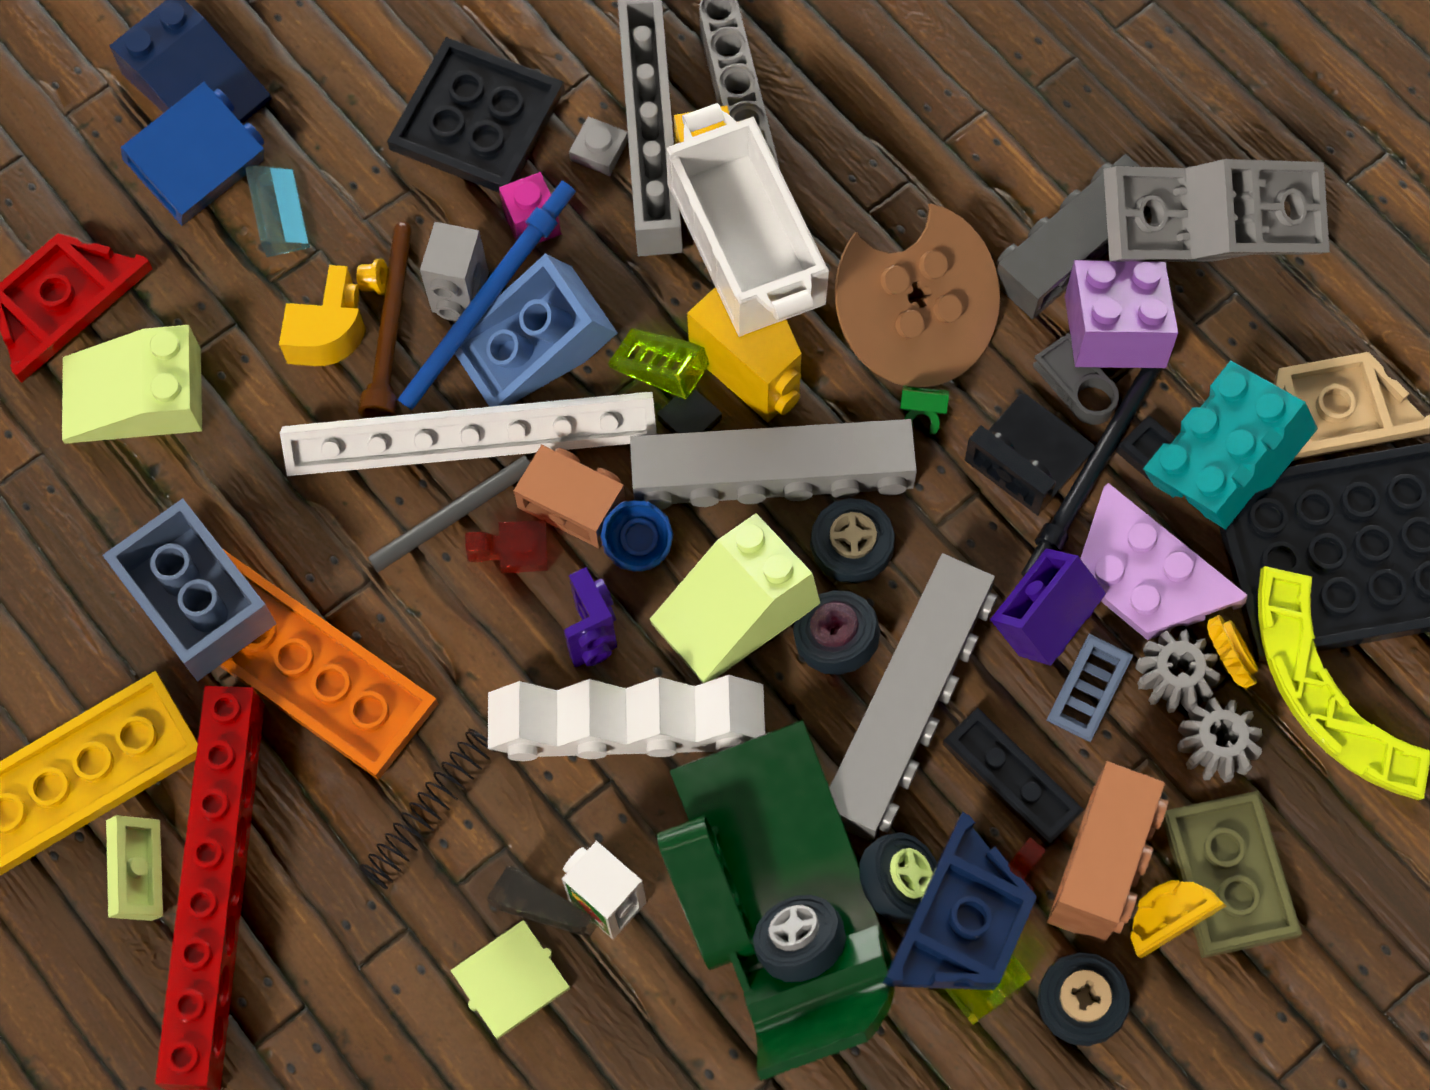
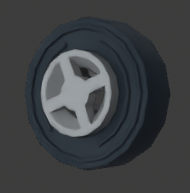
(799, 938)

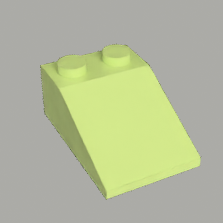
(133, 387)
(735, 599)

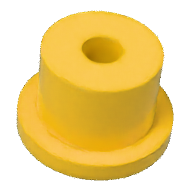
(372, 276)

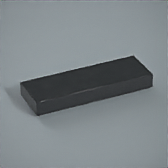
(1012, 777)

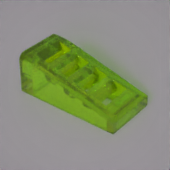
(677, 382)

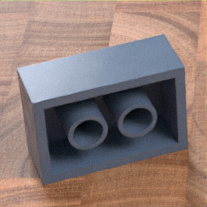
(190, 589)

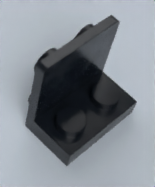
(1028, 453)

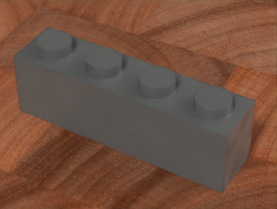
(1041, 265)

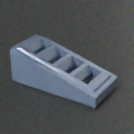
(1106, 652)

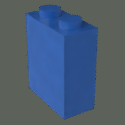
(193, 152)

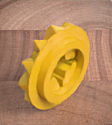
(1233, 651)

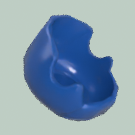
(636, 536)

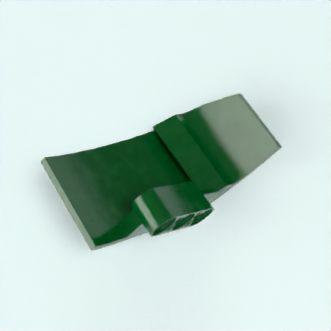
(756, 837)

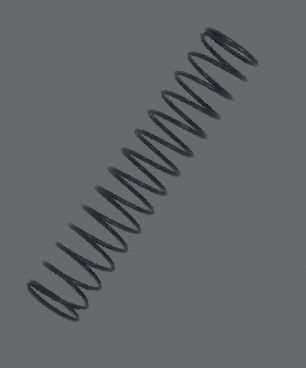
(428, 809)

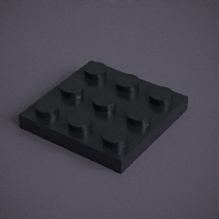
(476, 115)

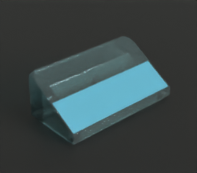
(277, 209)

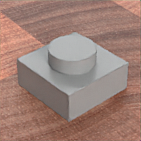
(598, 146)

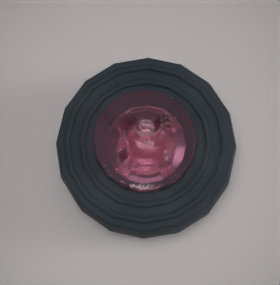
(852, 641)

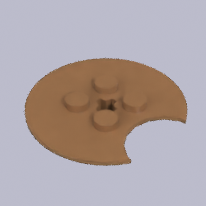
(920, 310)

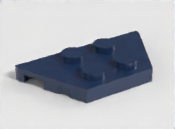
(964, 919)

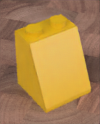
(756, 367)

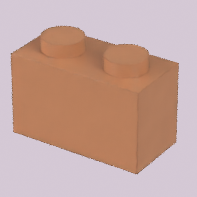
(568, 493)

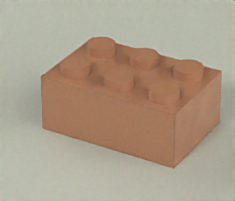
(1109, 854)

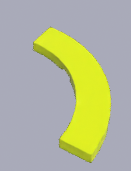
(1317, 700)

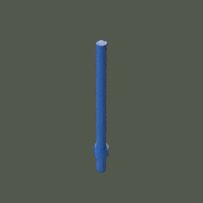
(540, 224)

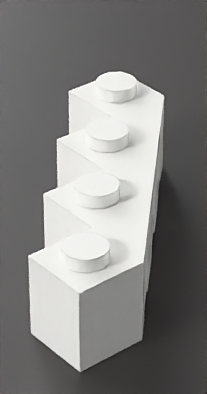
(606, 719)

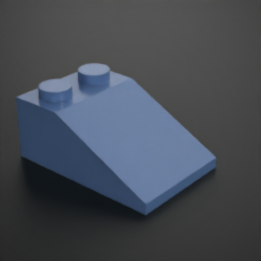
(534, 333)

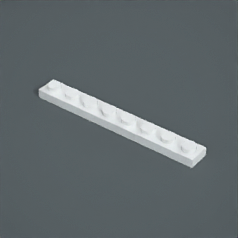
(466, 433)

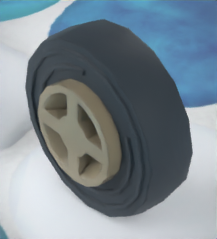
(853, 523)

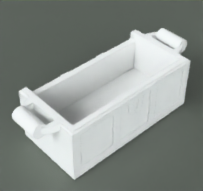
(745, 221)

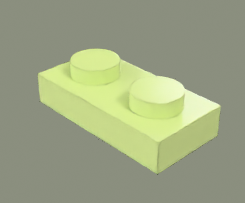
(134, 868)

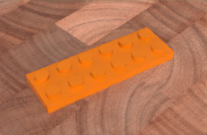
(329, 682)

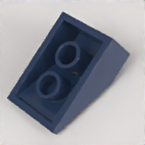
(178, 51)

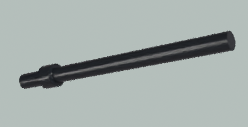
(1054, 534)

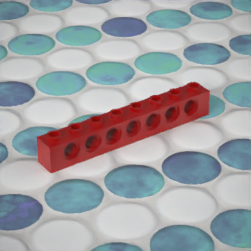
(211, 891)

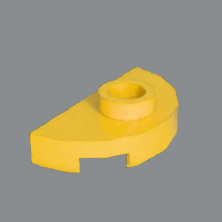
(1169, 912)

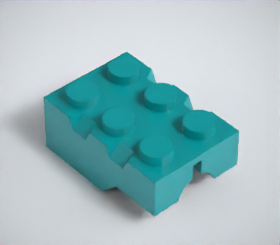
(1232, 444)

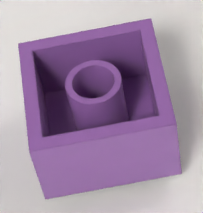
(1120, 314)

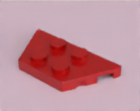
(59, 296)

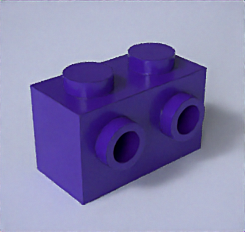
(1048, 606)

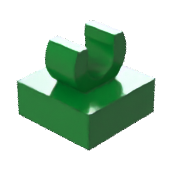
(926, 402)

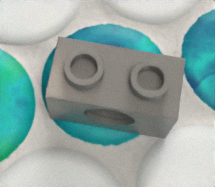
(453, 269)

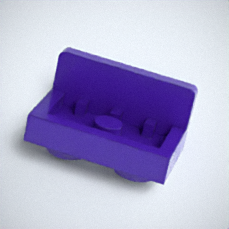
(594, 636)

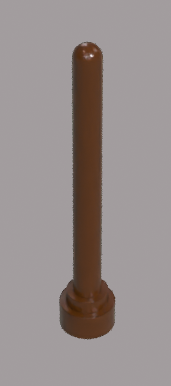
(379, 396)

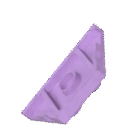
(1149, 572)

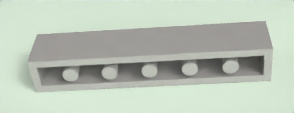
(649, 126)
(773, 463)
(909, 694)

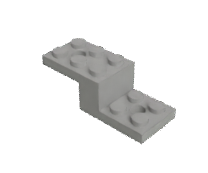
(1216, 211)

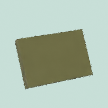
(1233, 853)

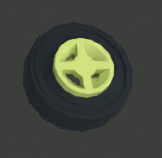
(896, 875)

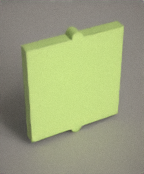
(510, 979)

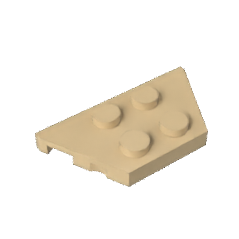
(1351, 404)

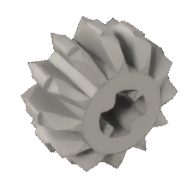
(1167, 656)
(1201, 740)

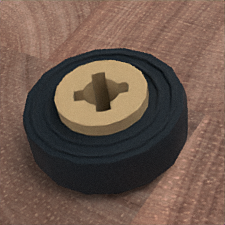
(1076, 1016)

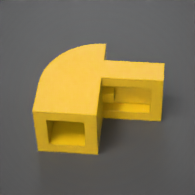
(326, 332)

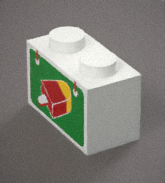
(603, 888)

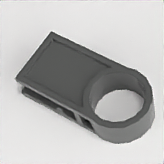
(1059, 371)

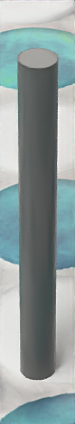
(449, 514)

